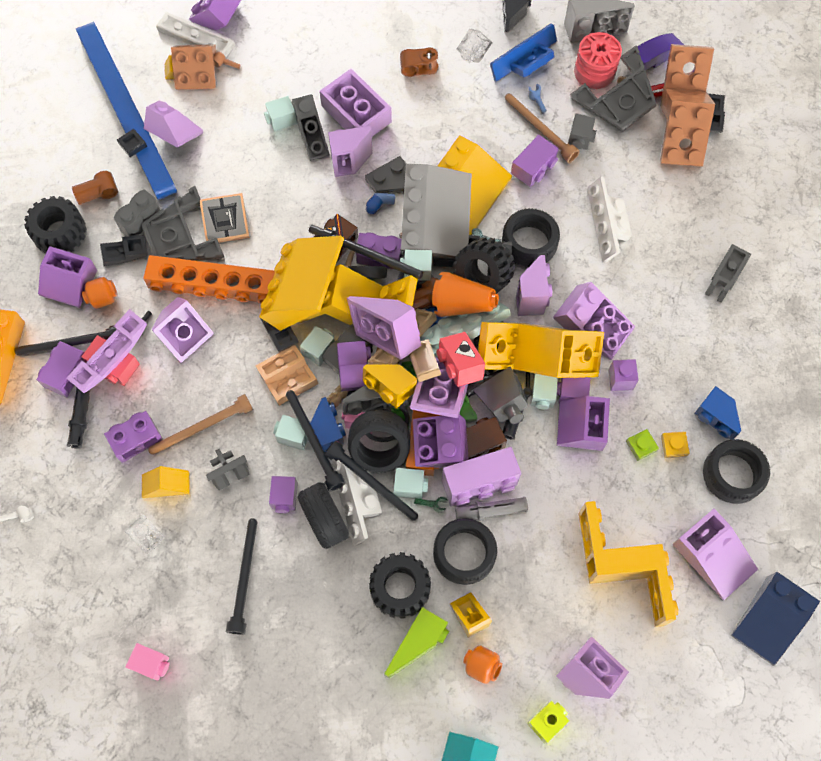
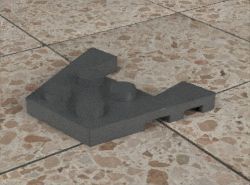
(626, 100)
(170, 236)

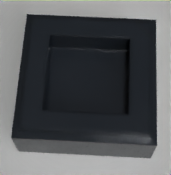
(131, 143)

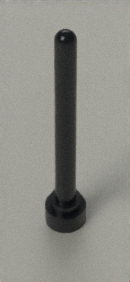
(72, 341)
(337, 453)
(333, 478)
(236, 624)

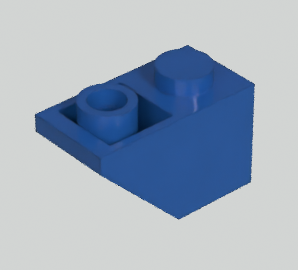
(721, 413)
(326, 425)

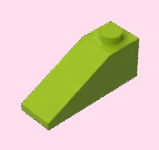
(421, 638)

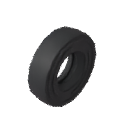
(375, 272)

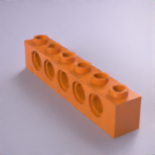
(160, 267)

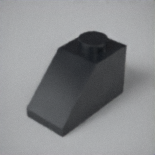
(514, 12)

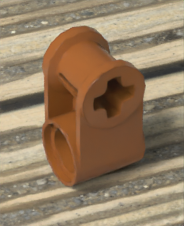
(416, 61)

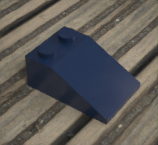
(775, 617)

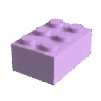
(355, 103)
(481, 477)

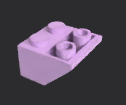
(350, 149)
(533, 289)

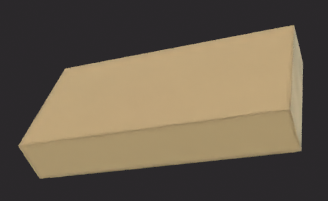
(425, 362)

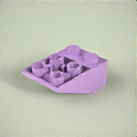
(592, 311)
(716, 554)

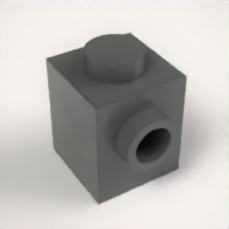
(582, 131)

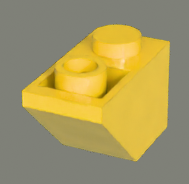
(390, 382)

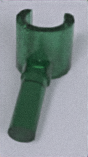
(432, 503)

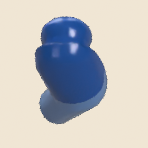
(378, 200)

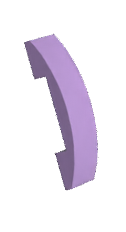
(109, 354)

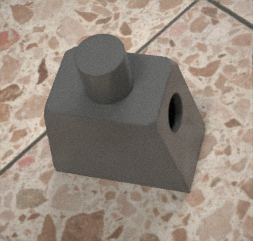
(503, 396)

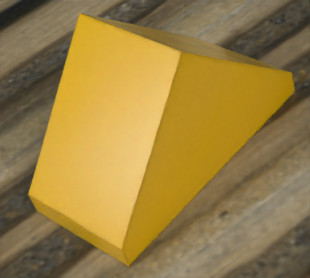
(165, 482)
(470, 614)

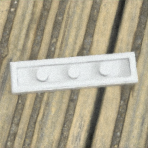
(193, 34)

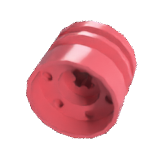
(597, 60)

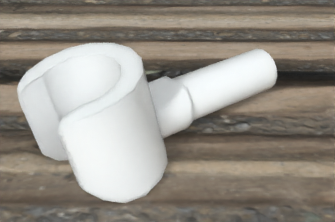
(25, 514)

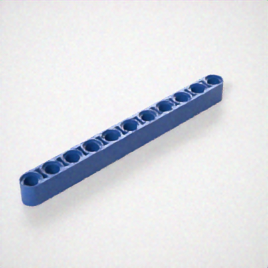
(125, 108)

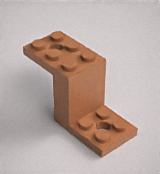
(687, 105)

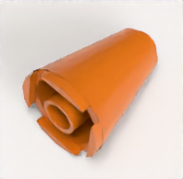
(462, 296)

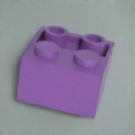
(213, 13)
(65, 276)
(583, 423)
(440, 441)

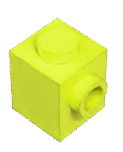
(549, 721)

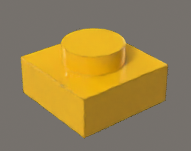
(675, 444)

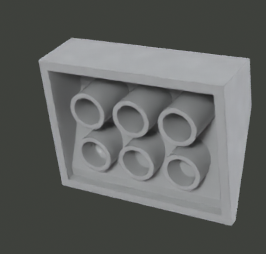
(436, 210)

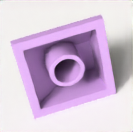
(170, 124)
(181, 329)
(593, 672)

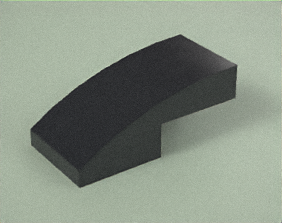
(718, 115)
(121, 252)
(281, 339)

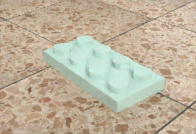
(463, 323)

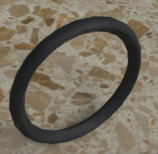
(386, 439)

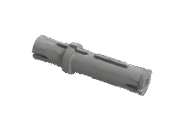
(482, 510)

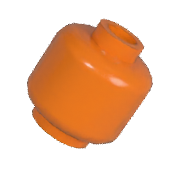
(99, 292)
(482, 664)

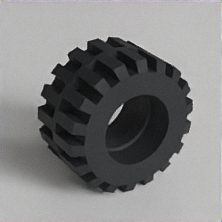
(52, 211)
(493, 255)
(400, 564)

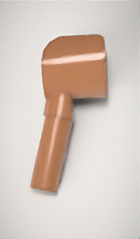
(219, 59)

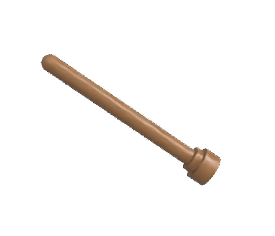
(568, 151)
(240, 405)

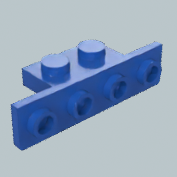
(527, 55)

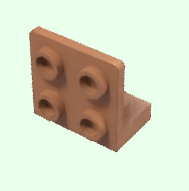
(194, 66)

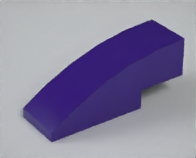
(657, 50)

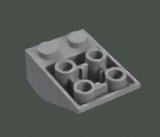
(597, 16)

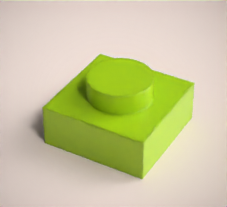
(642, 444)

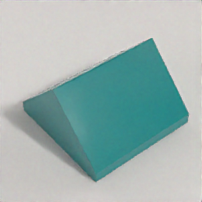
(468, 749)

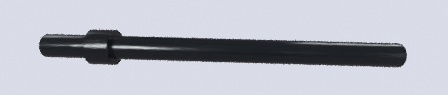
(381, 258)

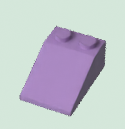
(386, 324)
(439, 395)

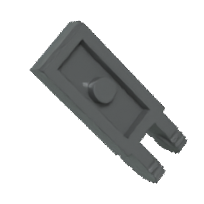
(729, 271)

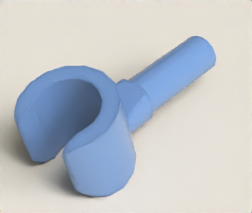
(536, 95)

